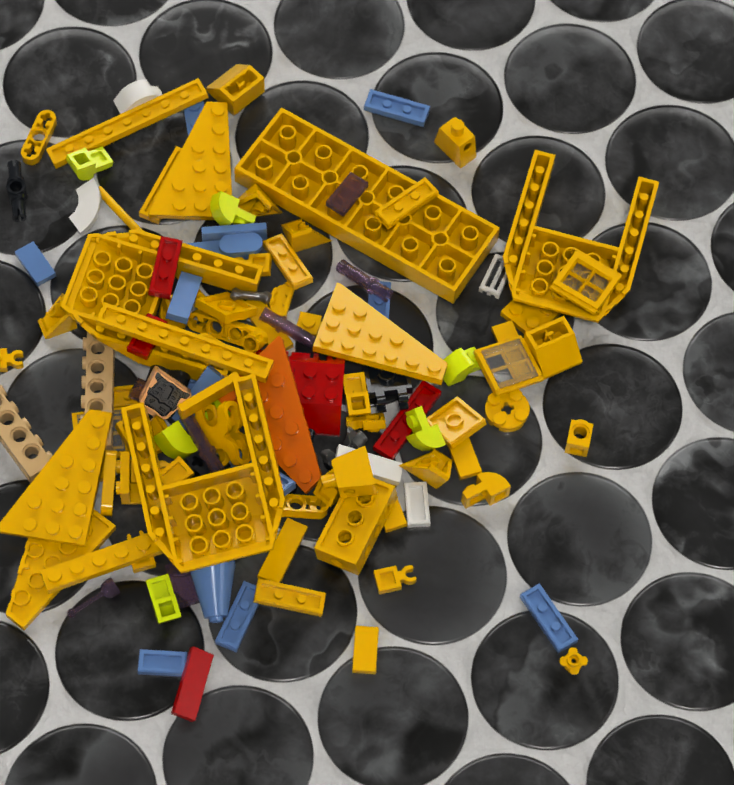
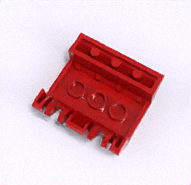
(319, 390)

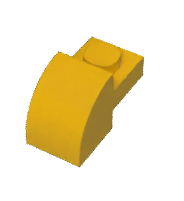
(356, 395)
(489, 487)

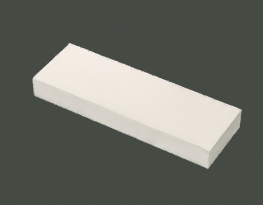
(382, 468)

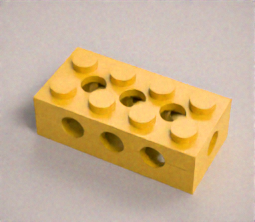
(361, 535)

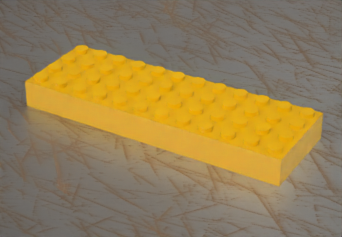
(304, 166)

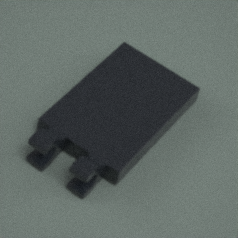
(385, 384)

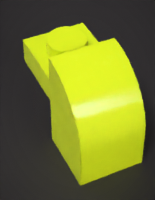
(175, 441)

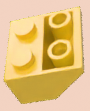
(237, 87)
(554, 347)

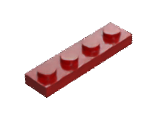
(395, 435)

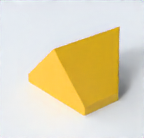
(257, 202)
(302, 236)
(56, 321)
(431, 467)

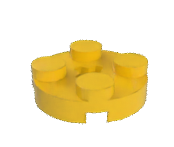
(502, 420)

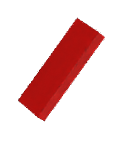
(165, 267)
(192, 684)

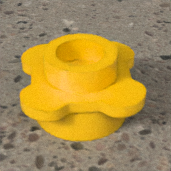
(571, 667)

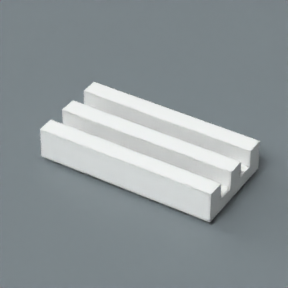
(490, 290)

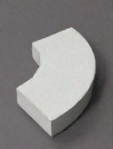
(88, 206)

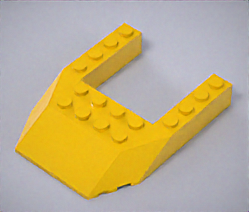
(539, 254)
(120, 272)
(217, 513)

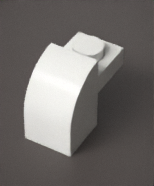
(135, 95)

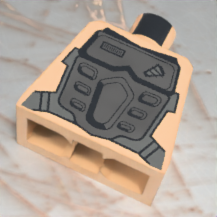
(163, 394)

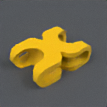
(224, 432)

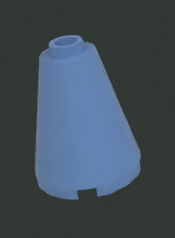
(214, 589)

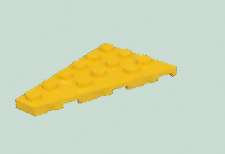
(199, 169)
(365, 336)
(64, 493)
(29, 593)

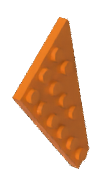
(286, 419)

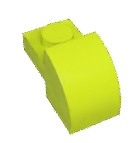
(86, 163)
(226, 211)
(459, 365)
(423, 437)
(163, 599)

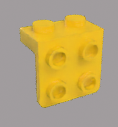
(128, 492)

